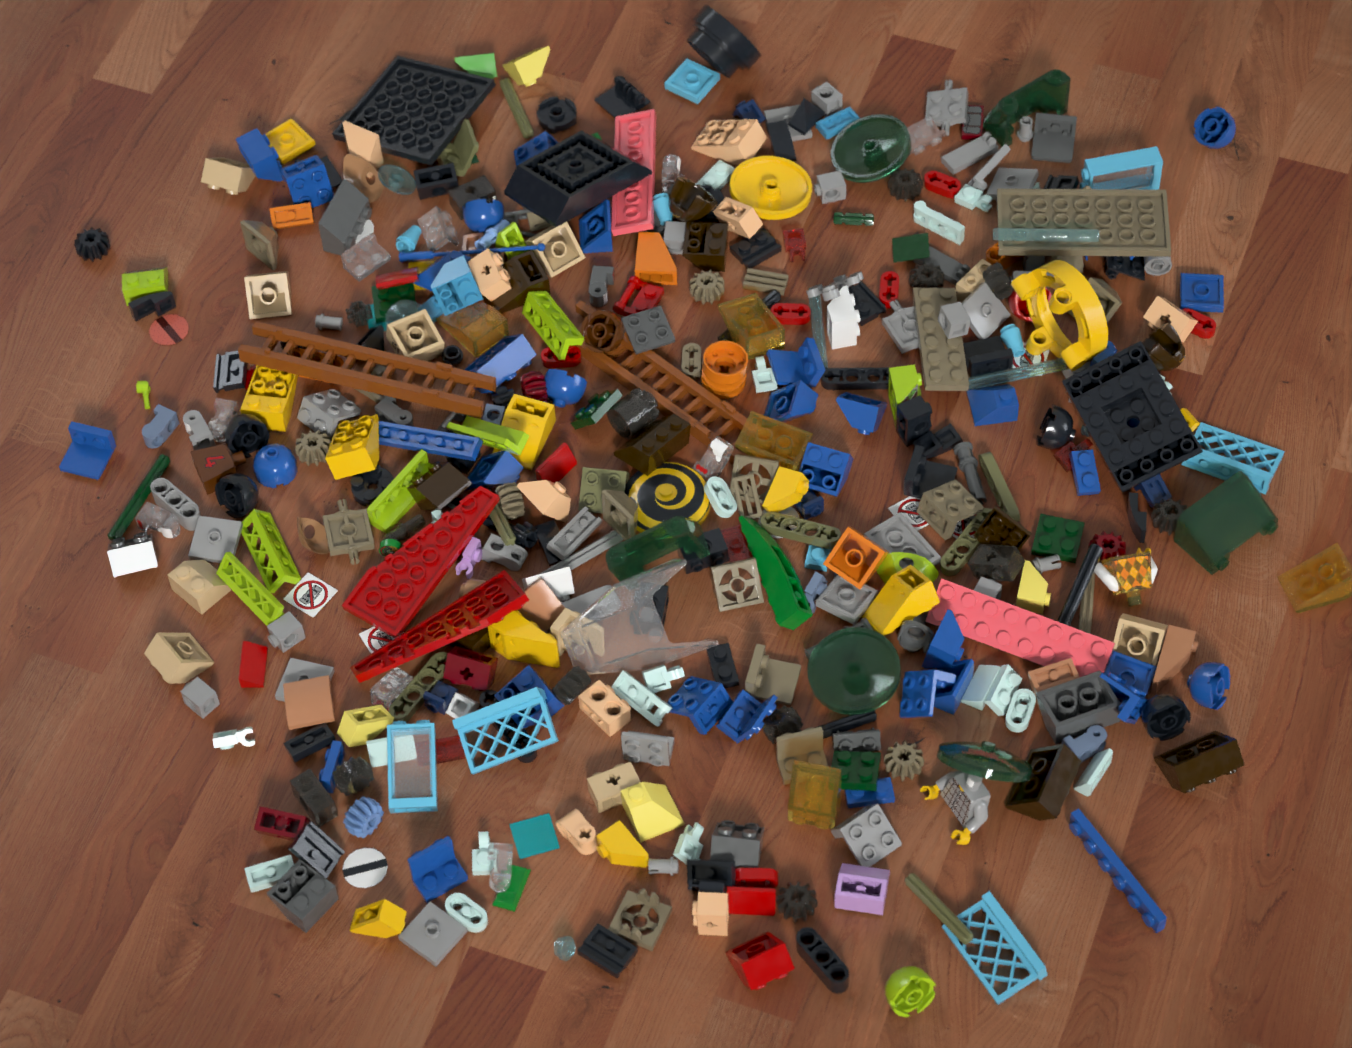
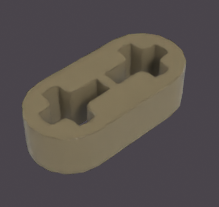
(696, 361)

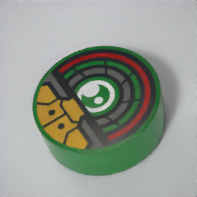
(389, 546)

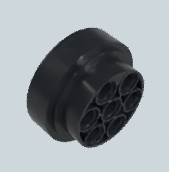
(721, 43)

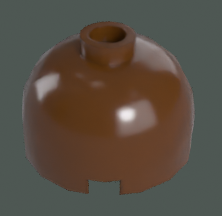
(602, 331)

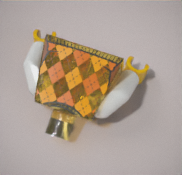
(1128, 574)

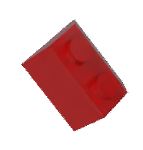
(760, 960)

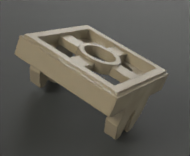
(742, 460)
(754, 598)
(635, 936)

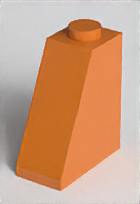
(654, 260)

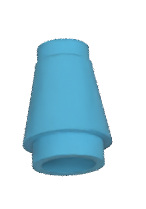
(661, 207)
(408, 240)
(1012, 339)

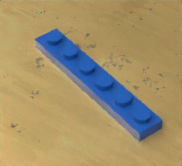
(429, 440)
(1121, 876)

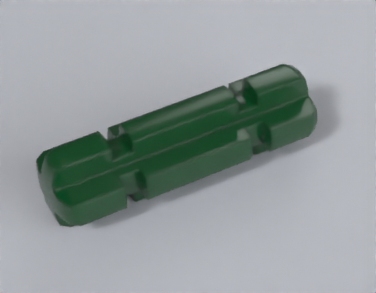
(853, 218)

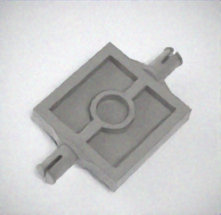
(947, 106)
(902, 327)

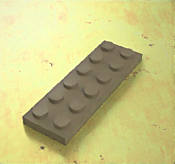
(941, 357)

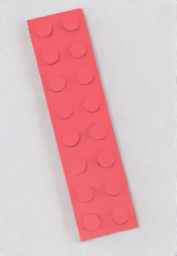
(634, 205)
(1019, 630)

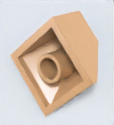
(363, 144)
(548, 498)

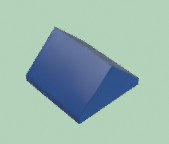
(596, 230)
(950, 696)

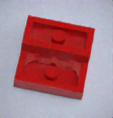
(397, 278)

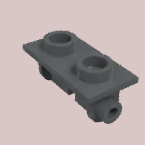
(858, 741)

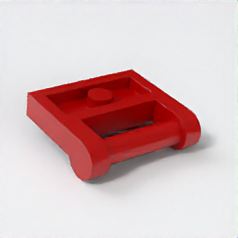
(647, 298)

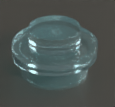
(564, 948)

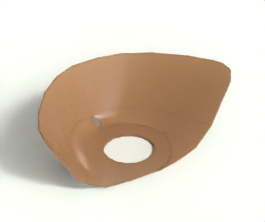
(355, 172)
(318, 542)

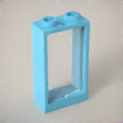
(1124, 170)
(412, 767)

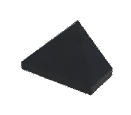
(805, 117)
(373, 338)

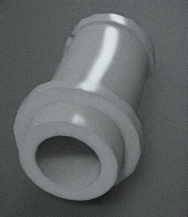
(1025, 132)
(328, 322)
(1045, 564)
(663, 866)

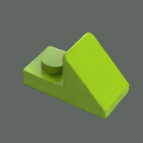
(510, 237)

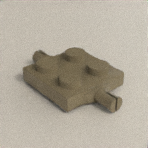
(348, 532)

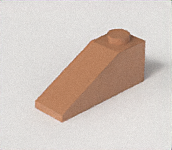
(1174, 656)

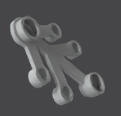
(832, 290)

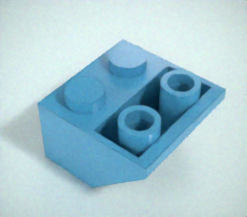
(455, 286)

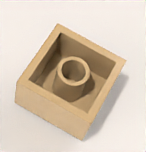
(415, 337)

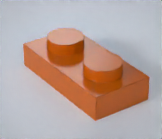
(291, 216)

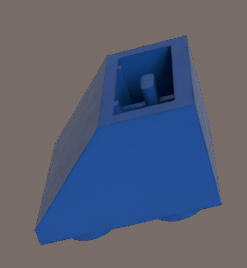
(259, 155)
(825, 468)
(525, 681)

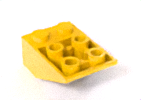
(271, 397)
(534, 419)
(354, 447)
(901, 599)
(523, 641)

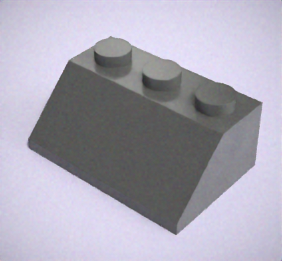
(344, 219)
(1077, 706)

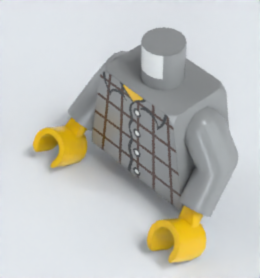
(966, 798)

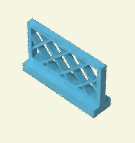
(1225, 467)
(496, 712)
(1014, 940)

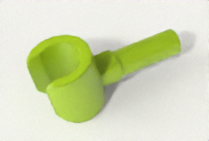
(143, 387)

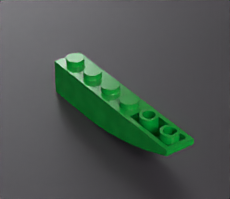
(777, 576)

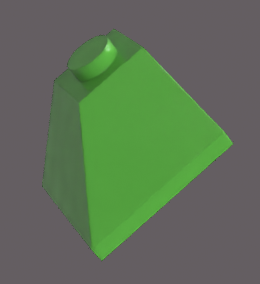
(480, 64)

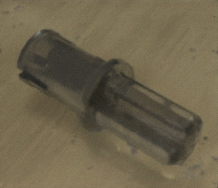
(404, 530)

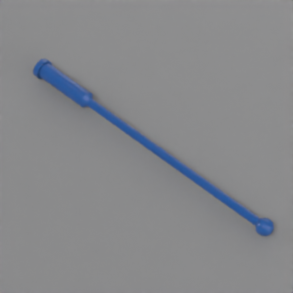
(422, 255)

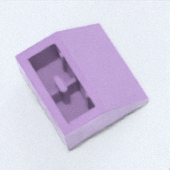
(861, 889)

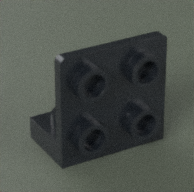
(987, 356)
(925, 475)

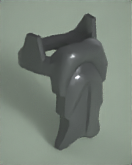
(912, 632)

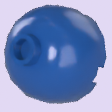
(1214, 128)
(482, 215)
(564, 388)
(274, 465)
(1208, 684)

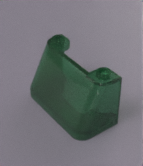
(1045, 93)
(1224, 522)
(634, 553)

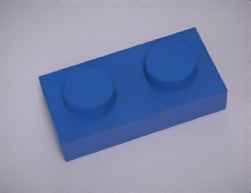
(1085, 472)
(333, 757)
(862, 798)

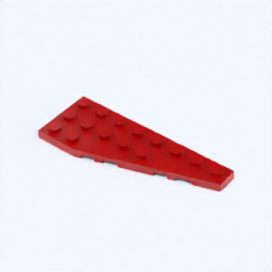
(402, 583)
(466, 615)

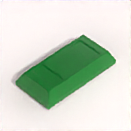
(510, 898)

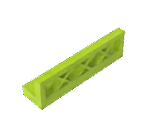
(554, 318)
(492, 434)
(395, 498)
(273, 546)
(249, 589)

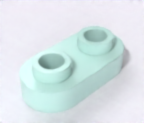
(722, 499)
(1020, 712)
(468, 913)

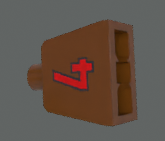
(214, 463)

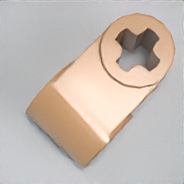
(578, 832)

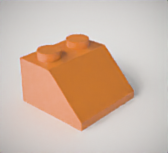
(855, 557)

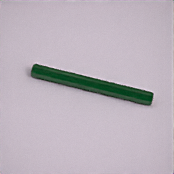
(138, 498)

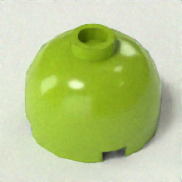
(908, 990)

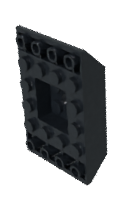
(572, 178)
(1125, 389)

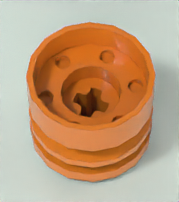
(724, 369)

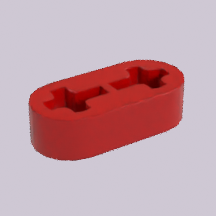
(942, 184)
(884, 289)
(791, 312)
(1203, 321)
(556, 363)
(756, 877)

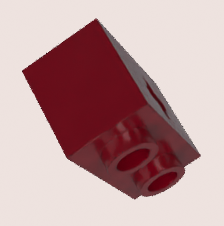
(470, 668)
(279, 823)

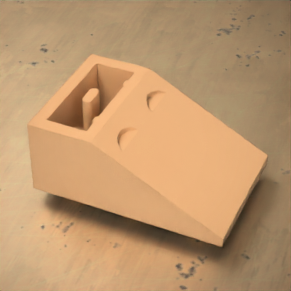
(730, 140)

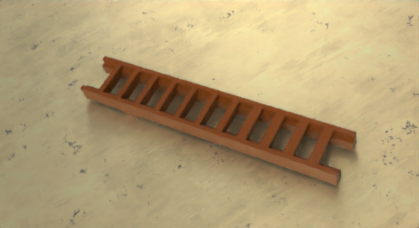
(364, 380)
(666, 406)

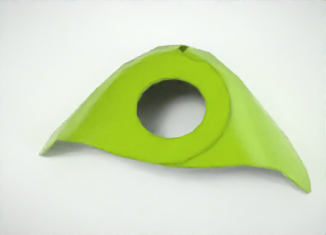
(891, 565)

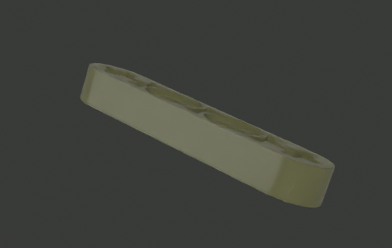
(998, 485)
(781, 521)
(963, 540)
(418, 686)

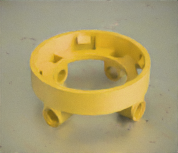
(1077, 296)

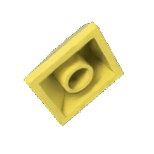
(528, 66)
(650, 809)

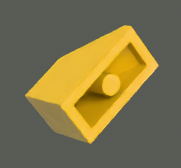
(785, 490)
(621, 847)
(379, 919)

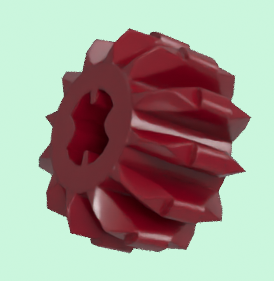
(534, 386)
(1111, 545)

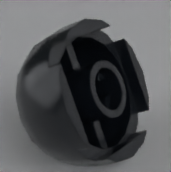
(1056, 428)
(246, 434)
(237, 494)
(1165, 716)

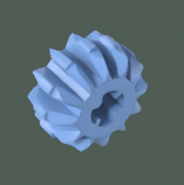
(363, 817)

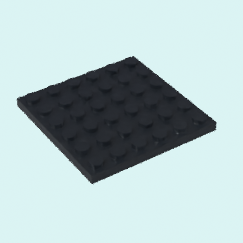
(417, 108)

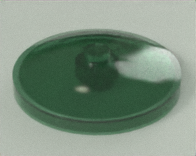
(871, 148)
(854, 671)
(984, 761)

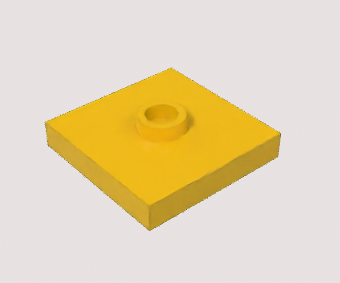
(289, 141)

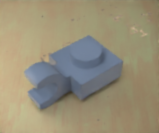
(814, 589)

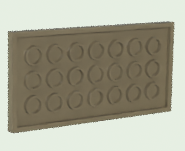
(1127, 220)

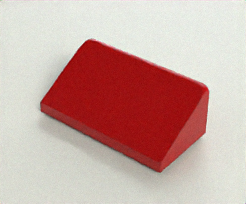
(556, 465)
(252, 665)
(751, 901)

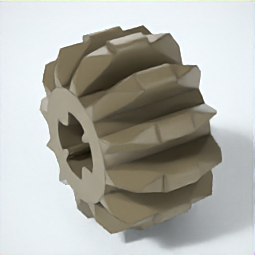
(707, 287)
(312, 447)
(510, 500)
(904, 760)

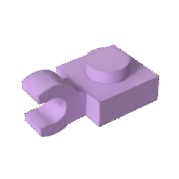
(471, 555)

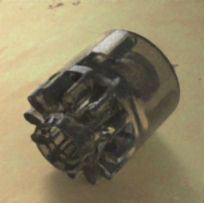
(633, 413)

